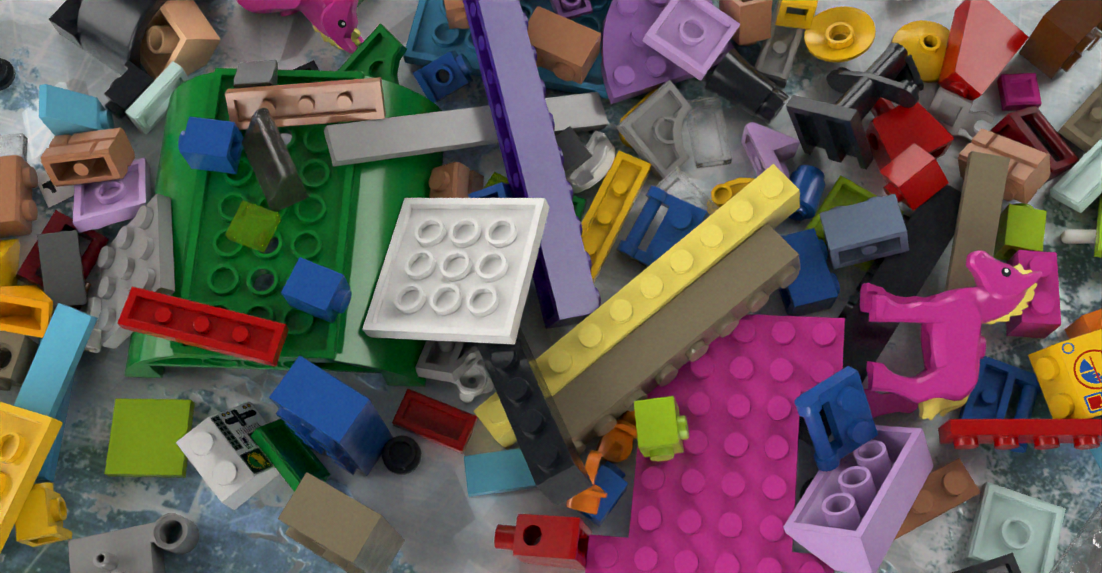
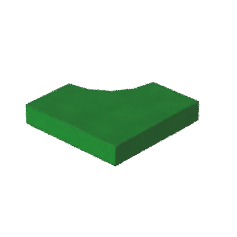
(377, 56)

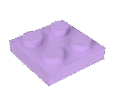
(691, 34)
(112, 200)

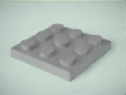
(136, 258)

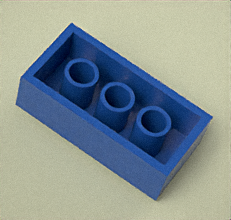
(331, 417)

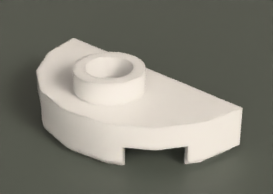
(596, 167)

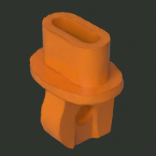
(619, 441)
(589, 499)

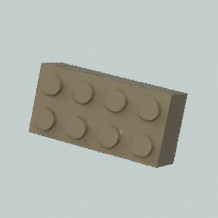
(340, 528)

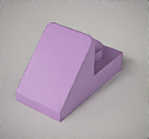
(768, 147)

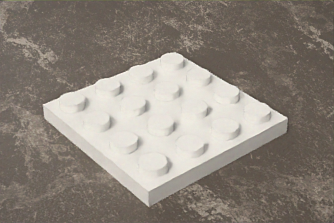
(458, 270)

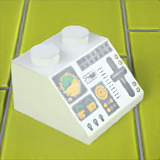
(228, 455)

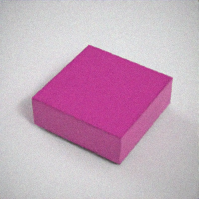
(1018, 91)

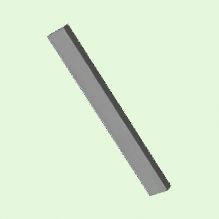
(447, 130)

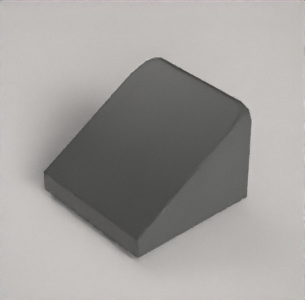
(256, 74)

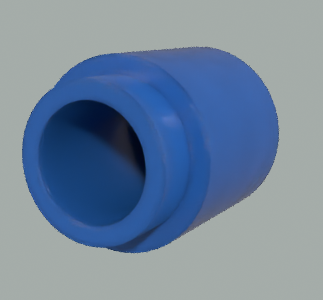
(811, 186)

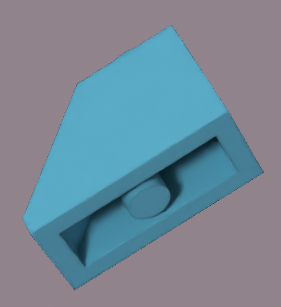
(71, 111)

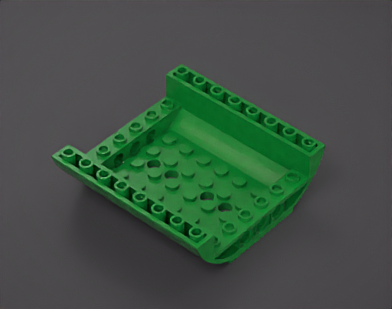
(339, 226)

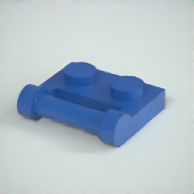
(676, 224)
(994, 390)
(846, 414)

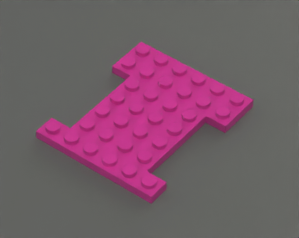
(737, 480)

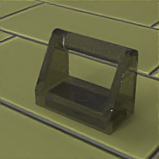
(272, 162)

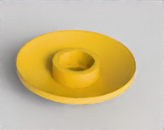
(840, 34)
(927, 59)

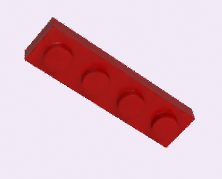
(203, 326)
(1008, 433)

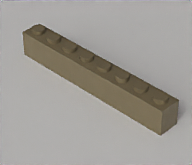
(676, 335)

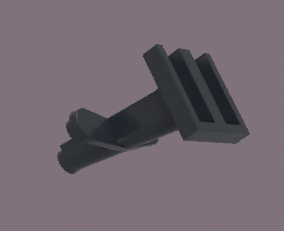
(839, 125)

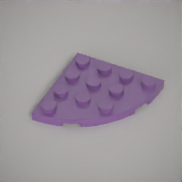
(627, 62)

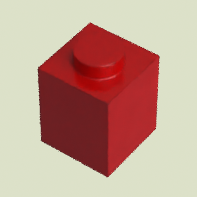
(913, 177)

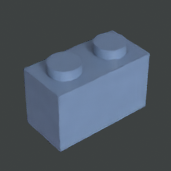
(864, 231)

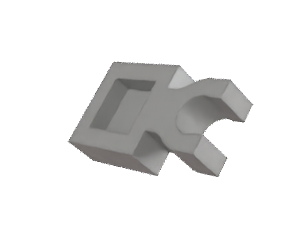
(954, 112)

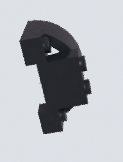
(107, 28)

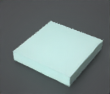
(1016, 525)

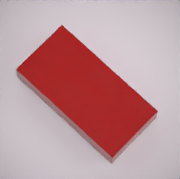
(435, 421)

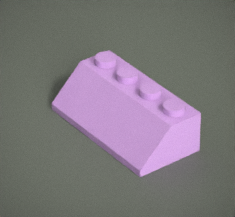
(859, 507)

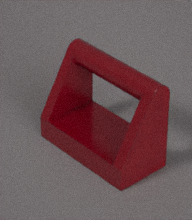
(1015, 128)
(56, 223)

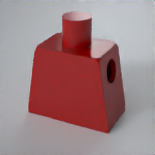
(900, 127)
(561, 542)

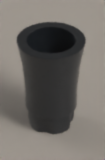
(746, 87)

